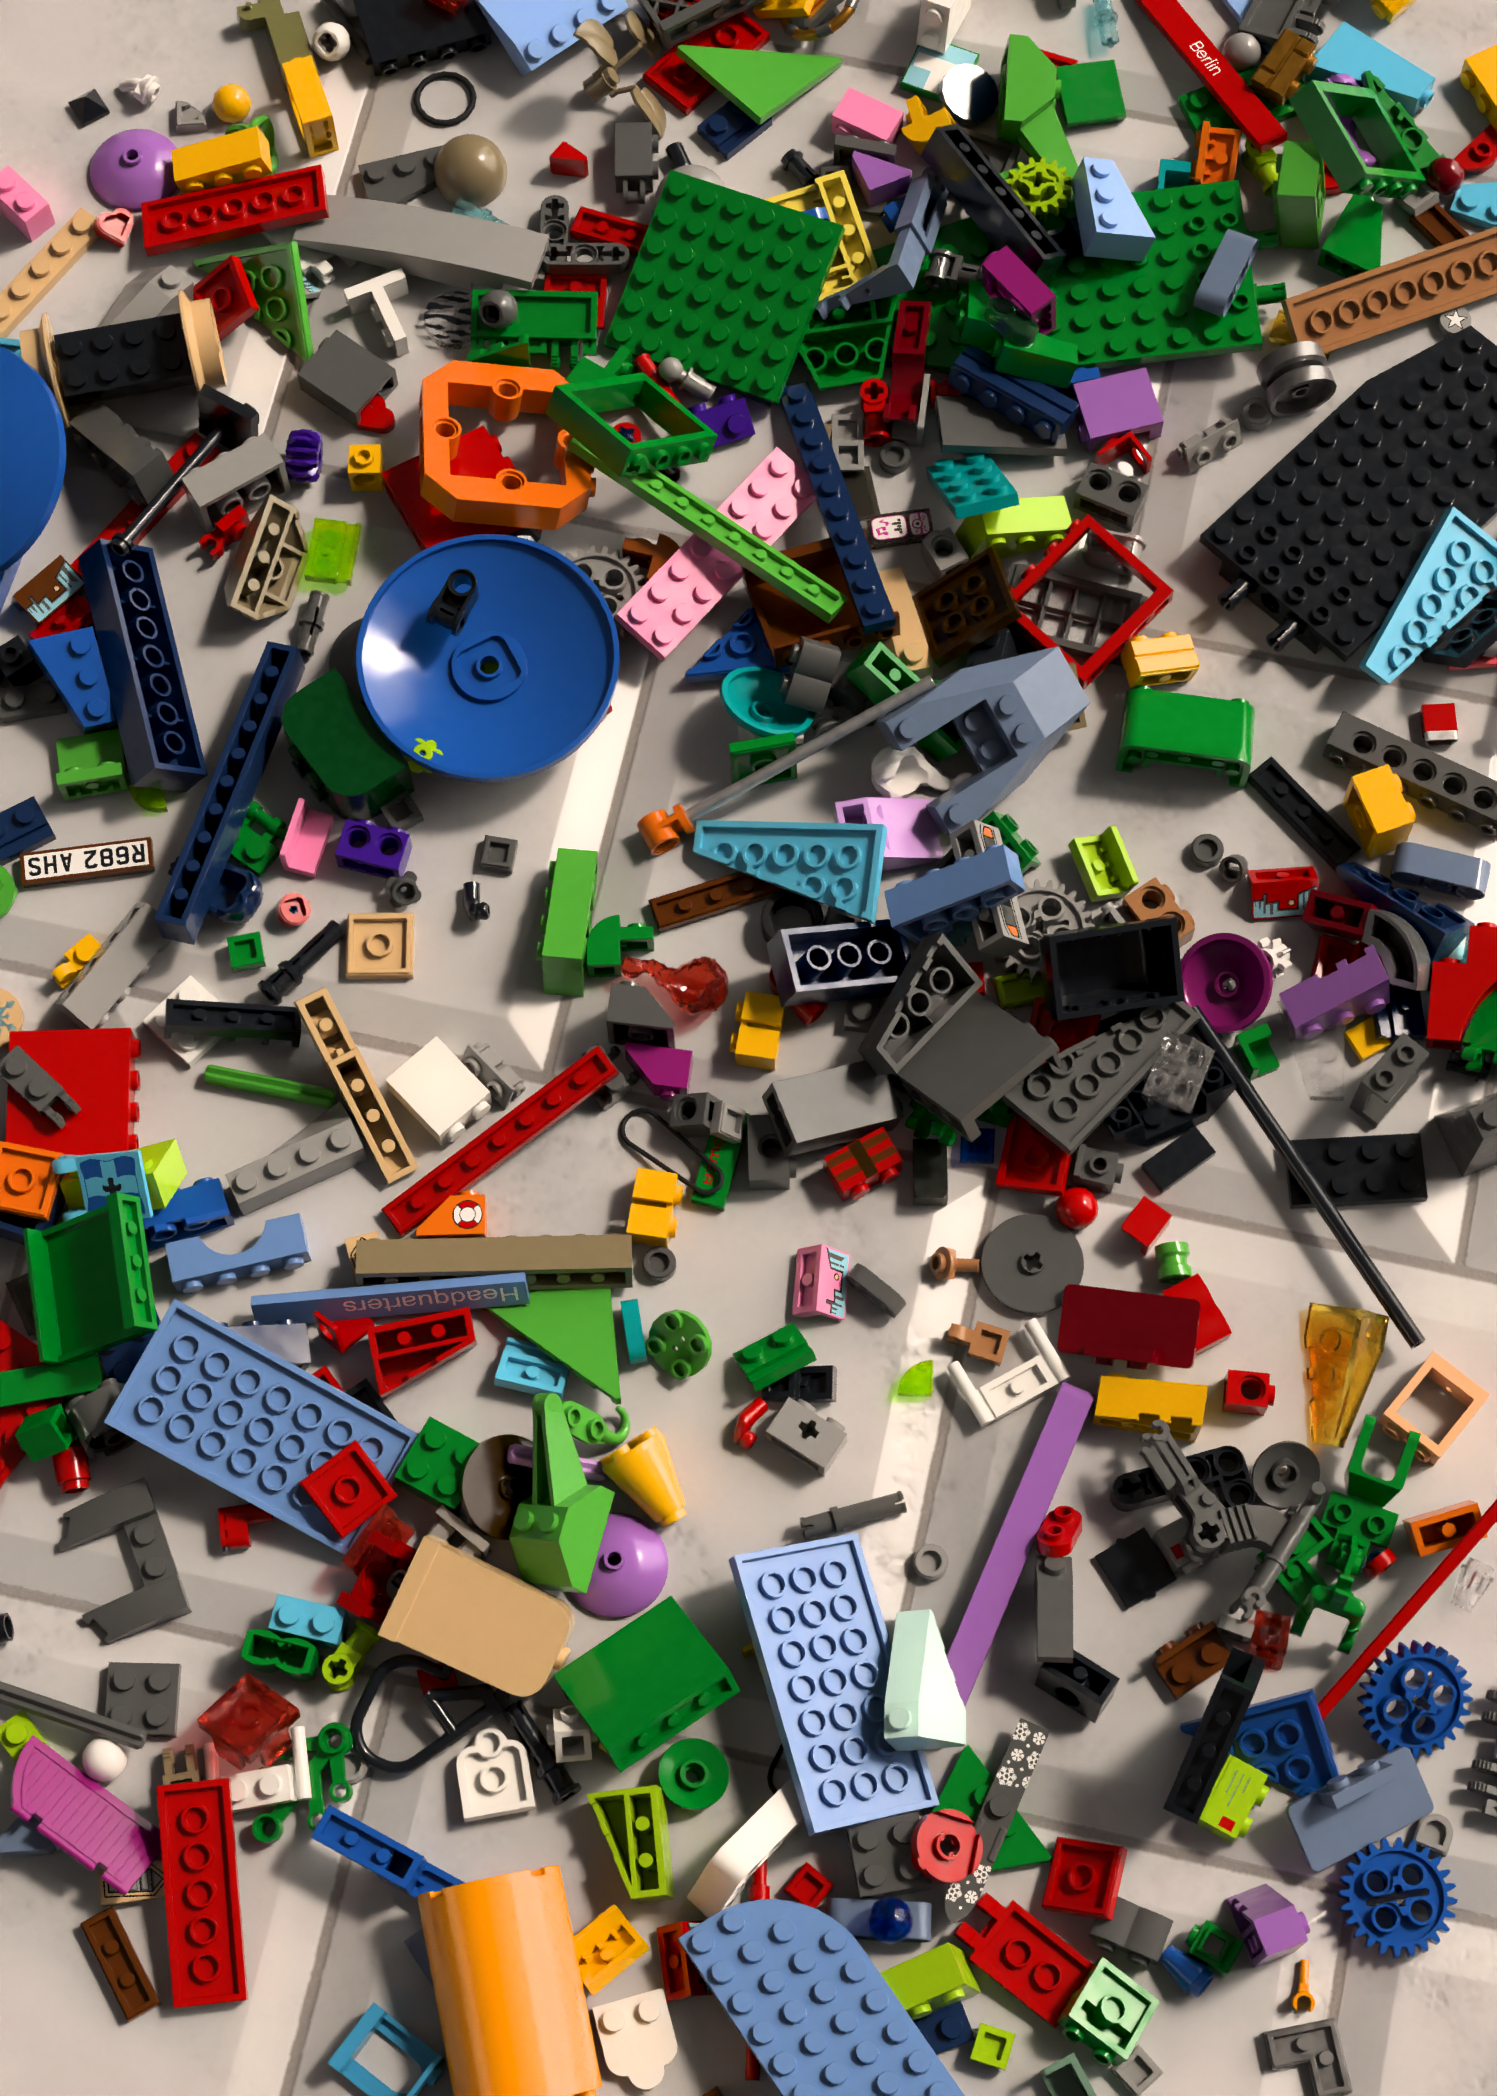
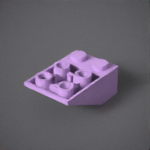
(911, 831)

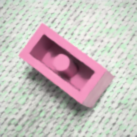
(866, 118)
(24, 205)

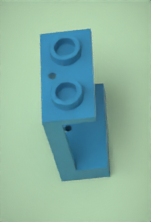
(378, 2019)

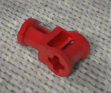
(875, 429)

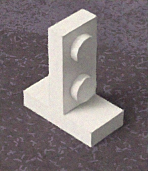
(376, 296)

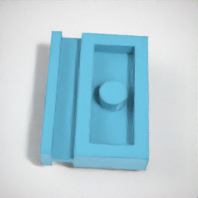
(530, 1370)

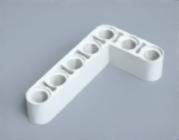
(746, 1851)

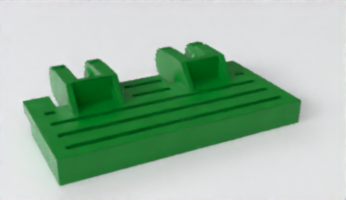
(547, 317)

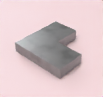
(1319, 2047)

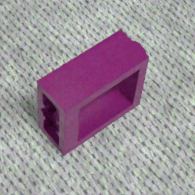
(1010, 278)

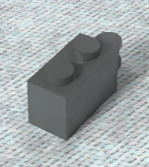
(634, 160)

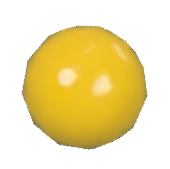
(231, 103)

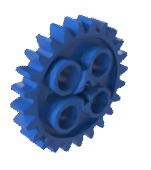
(1389, 1684)
(1405, 1930)

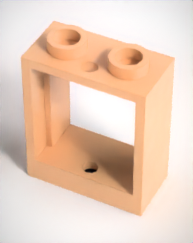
(1454, 1383)

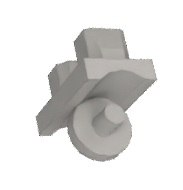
(450, 1524)

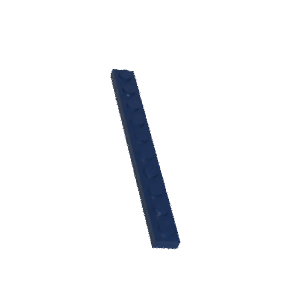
(837, 509)

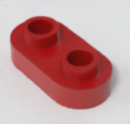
(1059, 1532)

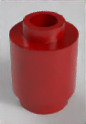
(72, 1469)

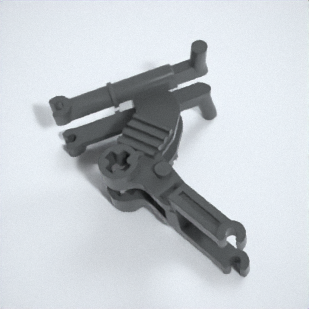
(1230, 1527)

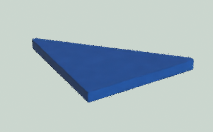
(737, 649)
(1284, 1741)

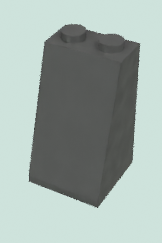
(1471, 1134)

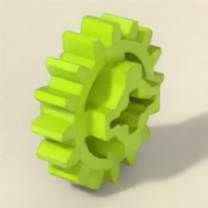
(1041, 186)

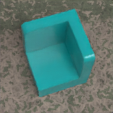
(1173, 173)

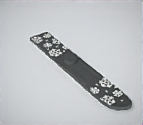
(998, 1814)

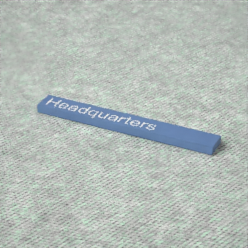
(393, 1299)

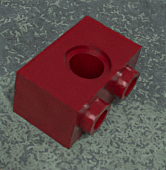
(1336, 914)

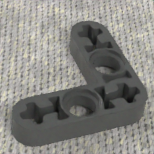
(562, 248)

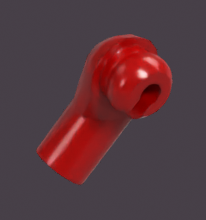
(745, 1421)

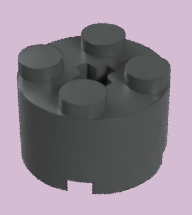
(88, 1417)

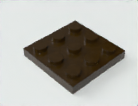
(966, 606)

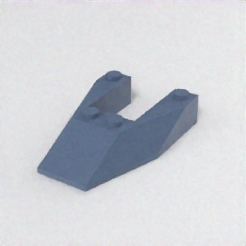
(1007, 719)

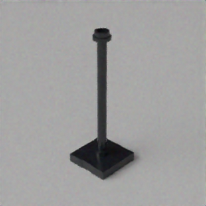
(222, 422)

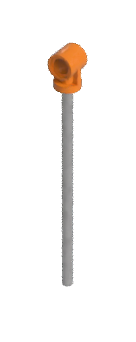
(661, 830)

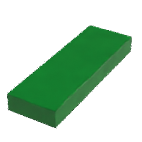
(49, 1382)

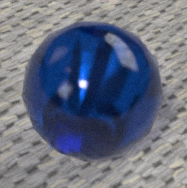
(890, 1920)

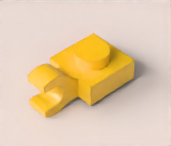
(77, 958)

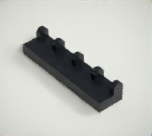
(232, 1021)

